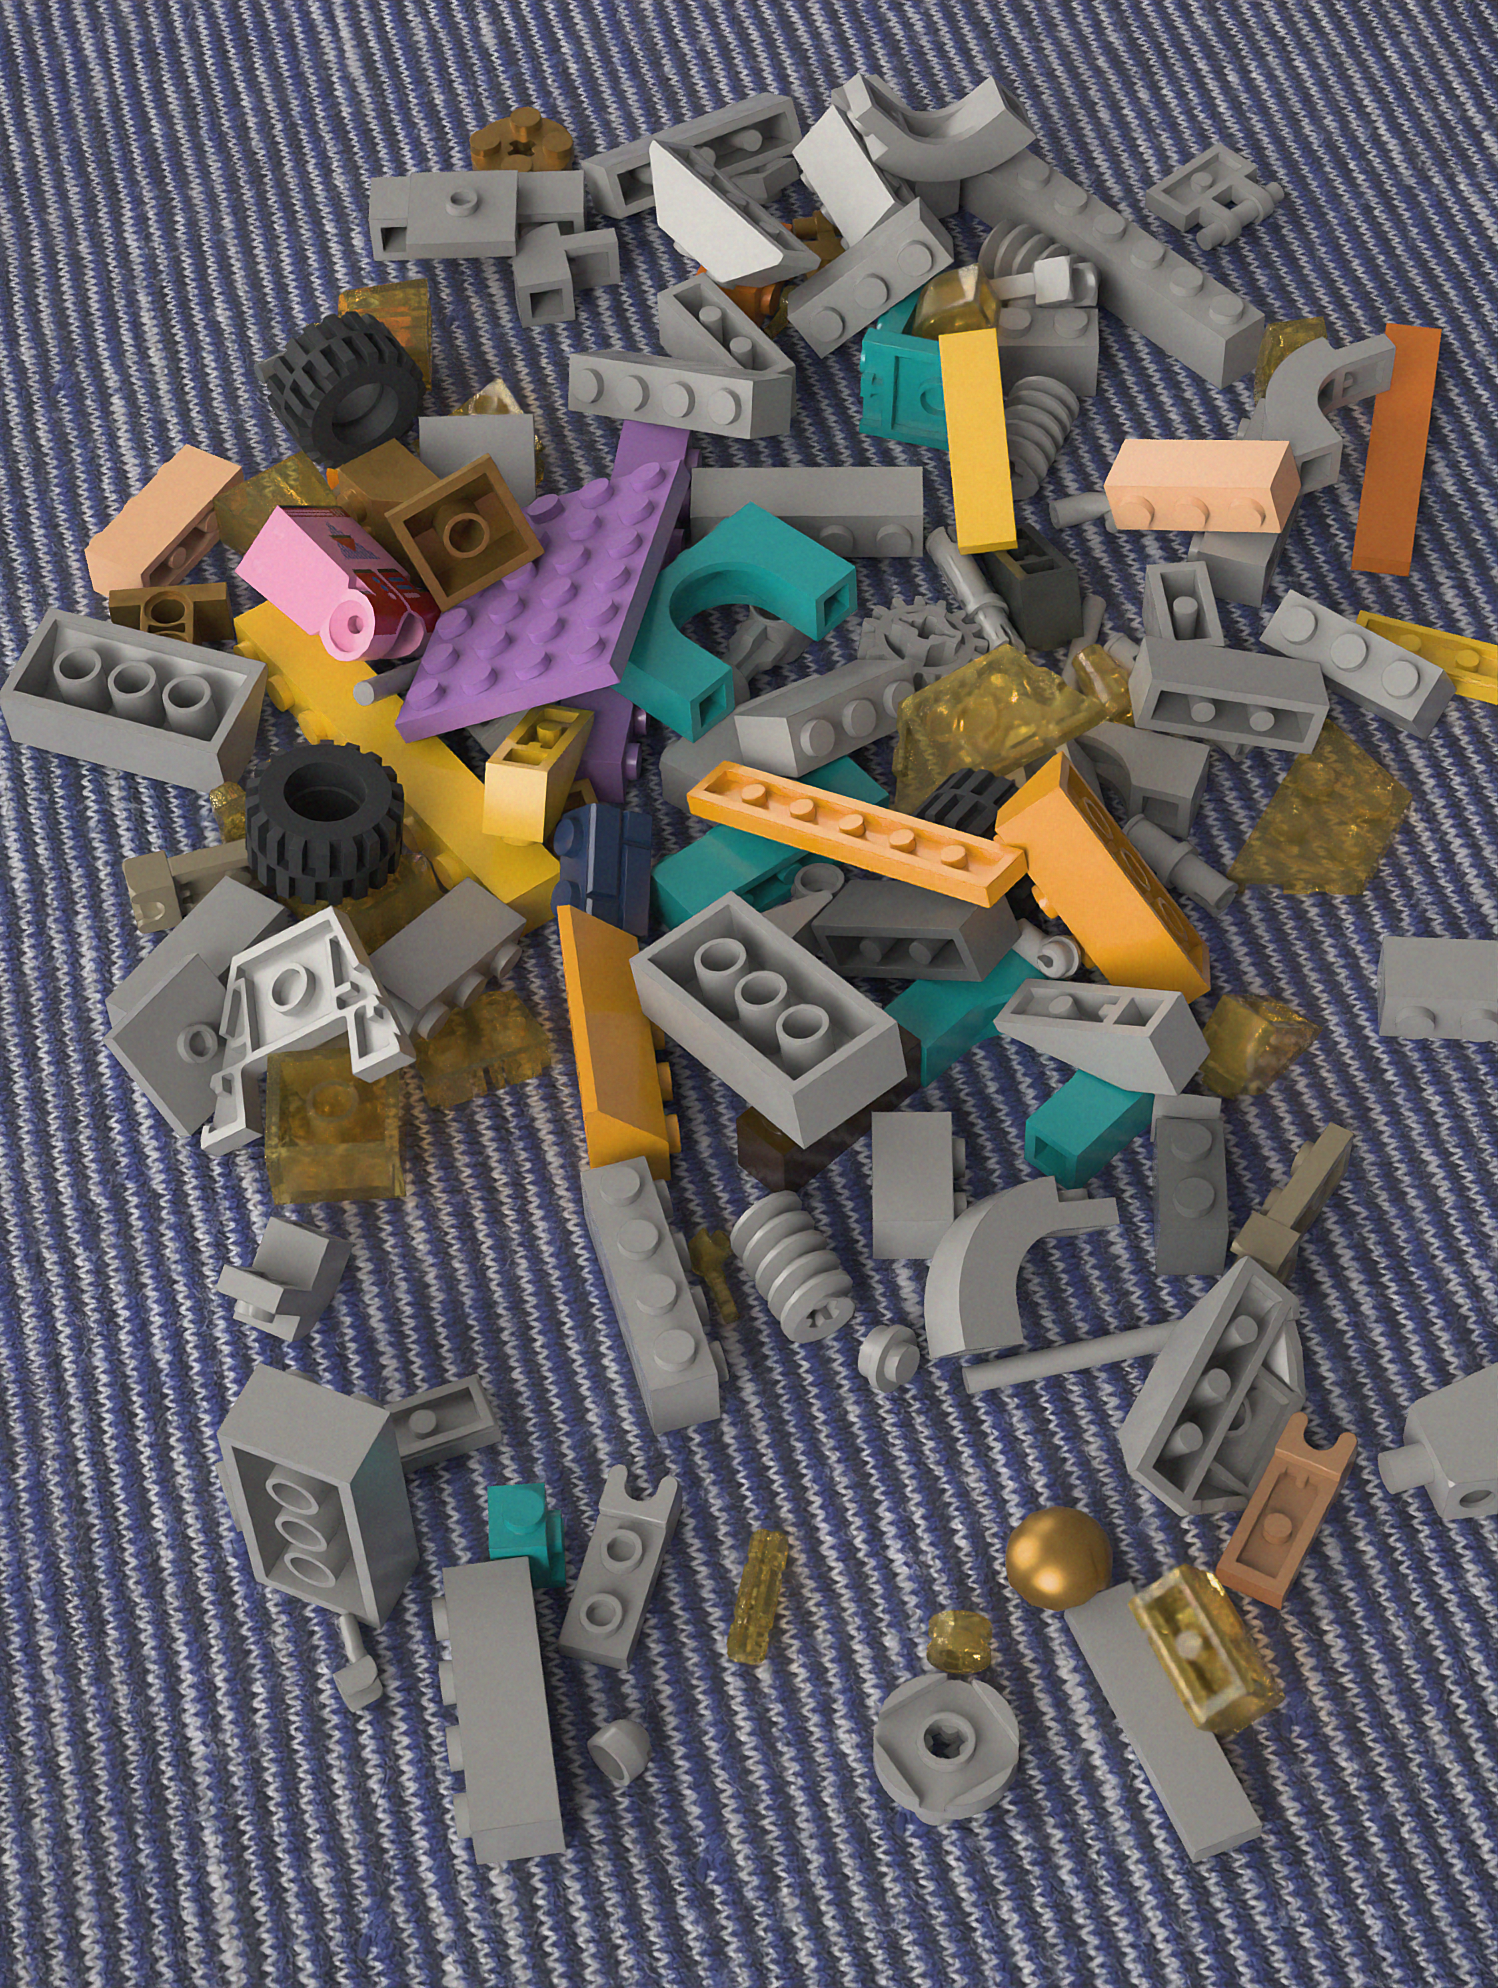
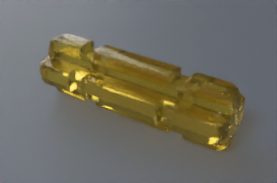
(757, 1597)

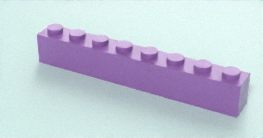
(612, 746)

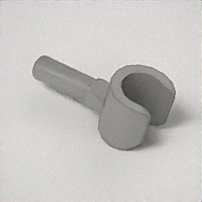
(358, 1681)

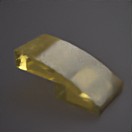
(1278, 343)

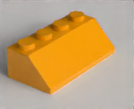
(1101, 885)
(615, 1048)

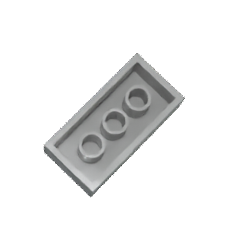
(769, 1019)
(320, 1493)

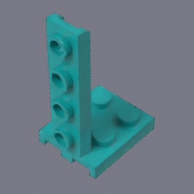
(903, 380)

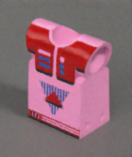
(339, 584)

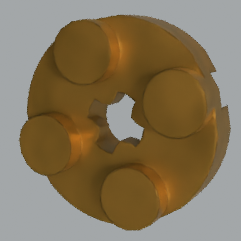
(509, 140)

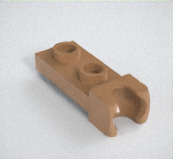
(1285, 1514)

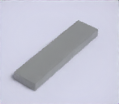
(427, 1428)
(1179, 1759)

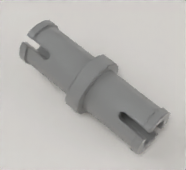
(1180, 866)

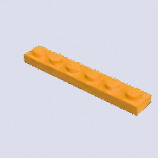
(858, 833)

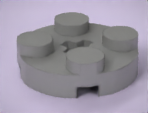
(940, 1786)

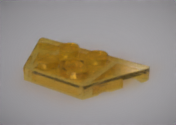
(985, 717)
(1325, 822)

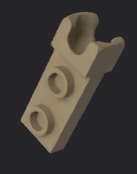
(172, 887)
(1287, 1214)

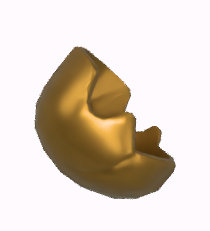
(1058, 1558)

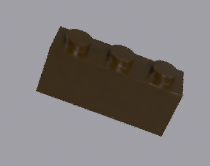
(784, 1164)

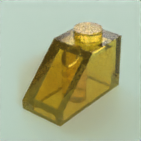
(1253, 1043)

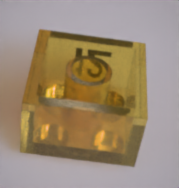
(332, 1130)

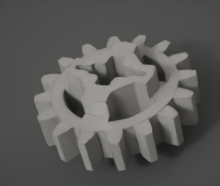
(923, 635)

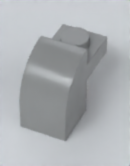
(555, 265)
(288, 1280)

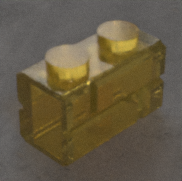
(1206, 1650)

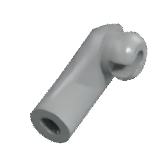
(1081, 509)
(1051, 955)

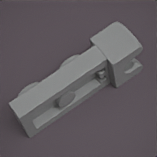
(1052, 285)
(619, 1571)

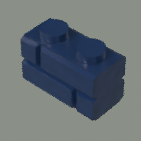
(605, 866)

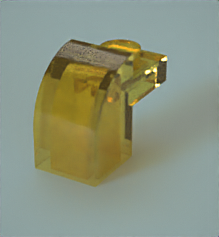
(956, 304)

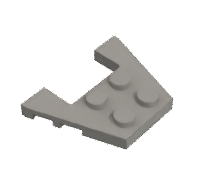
(292, 998)

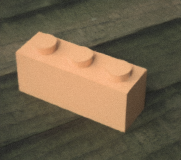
(1203, 485)
(164, 526)

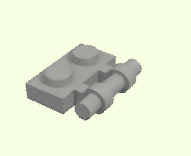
(1202, 189)

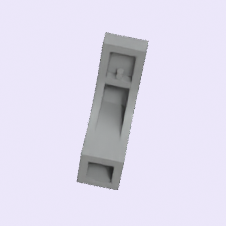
(941, 143)
(1312, 385)
(977, 1263)

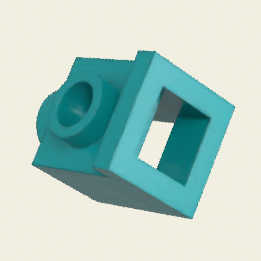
(525, 1527)

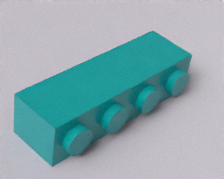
(746, 863)

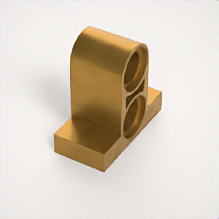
(177, 612)

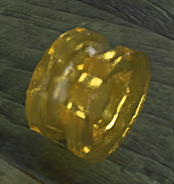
(959, 1641)

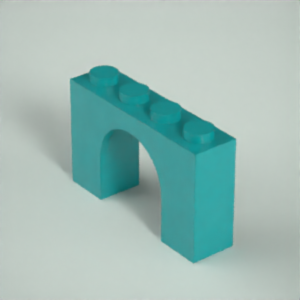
(742, 561)
(1074, 1128)

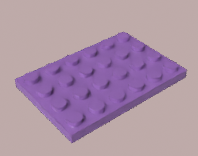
(559, 619)

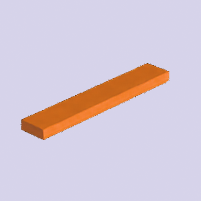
(1397, 454)

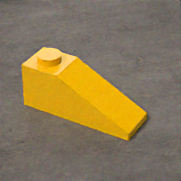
(534, 773)

